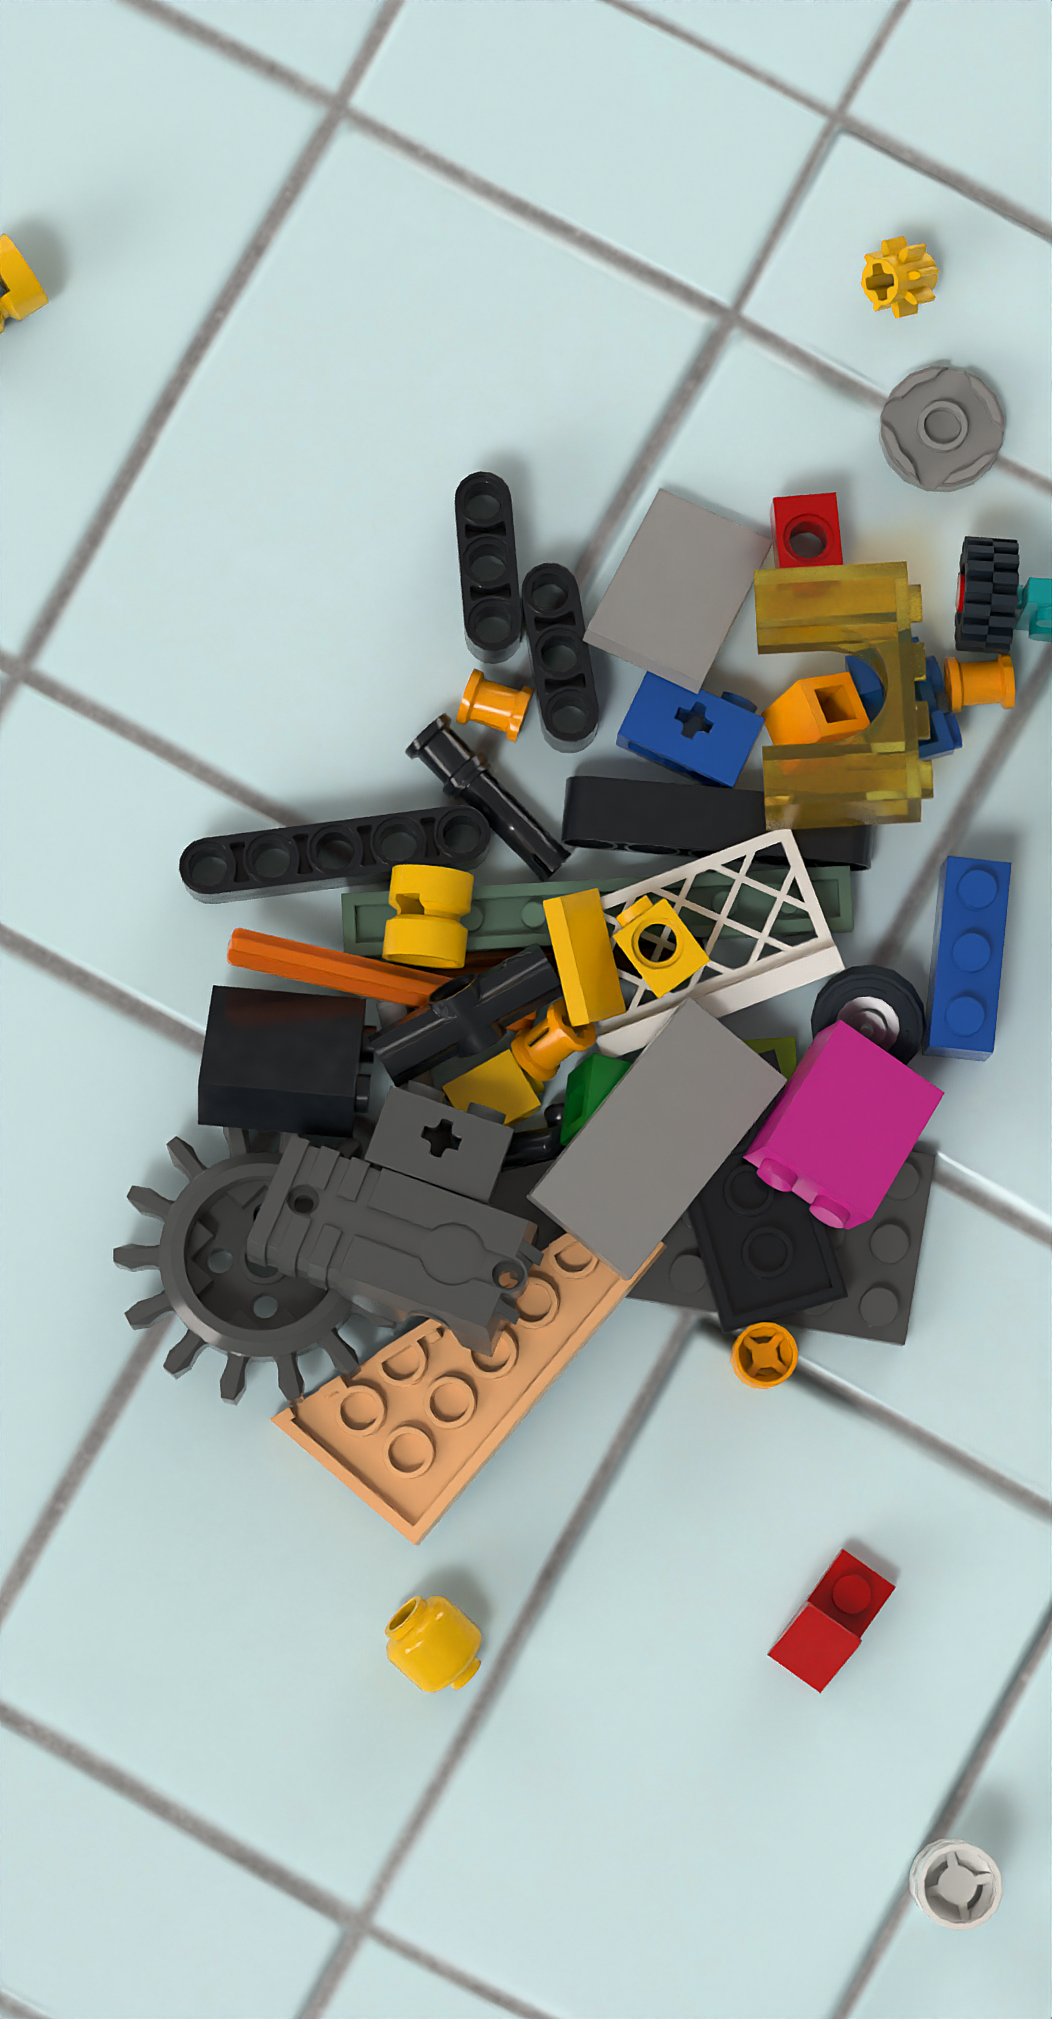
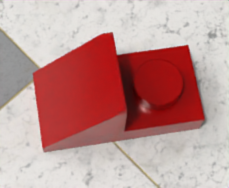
(831, 1621)

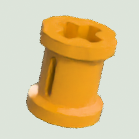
(979, 683)
(494, 705)
(551, 1042)

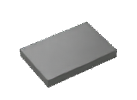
(677, 591)

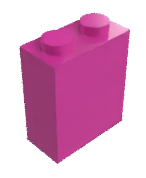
(843, 1126)

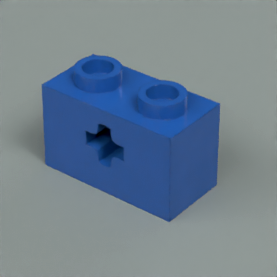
(712, 759)

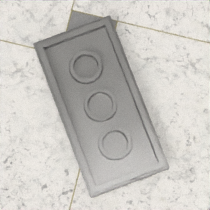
(657, 1138)

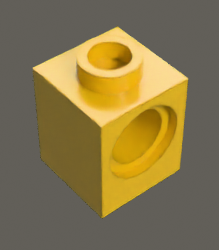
(683, 962)
(497, 1085)

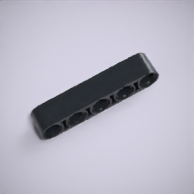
(694, 823)
(305, 842)

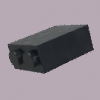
(284, 1062)

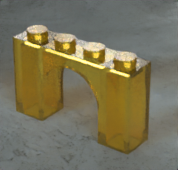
(878, 770)

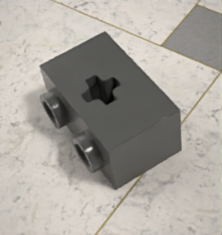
(401, 1146)

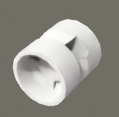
(956, 1884)

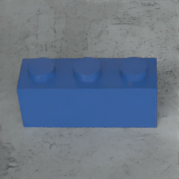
(966, 958)

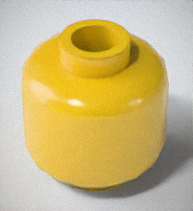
(433, 1643)

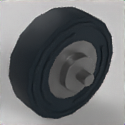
(877, 1006)

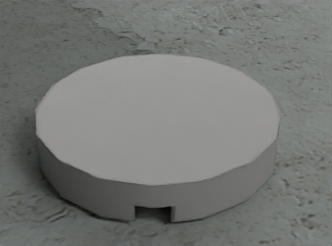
(941, 429)

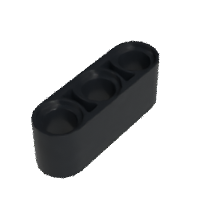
(490, 538)
(561, 628)

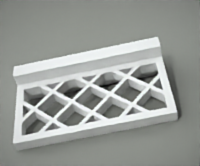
(735, 987)

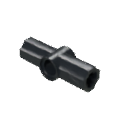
(466, 1015)

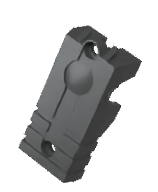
(394, 1243)

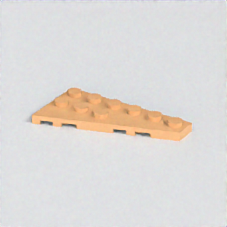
(436, 1413)

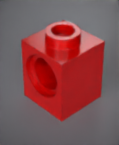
(805, 514)

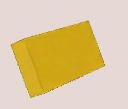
(584, 957)

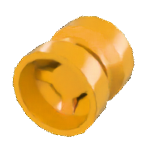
(771, 1349)

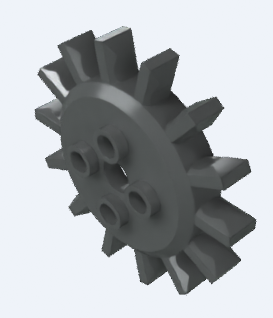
(218, 1308)

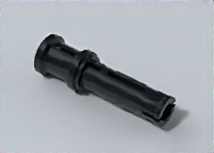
(467, 776)

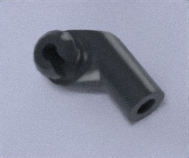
(538, 1143)

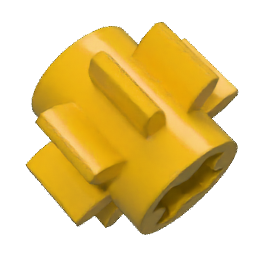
(899, 277)

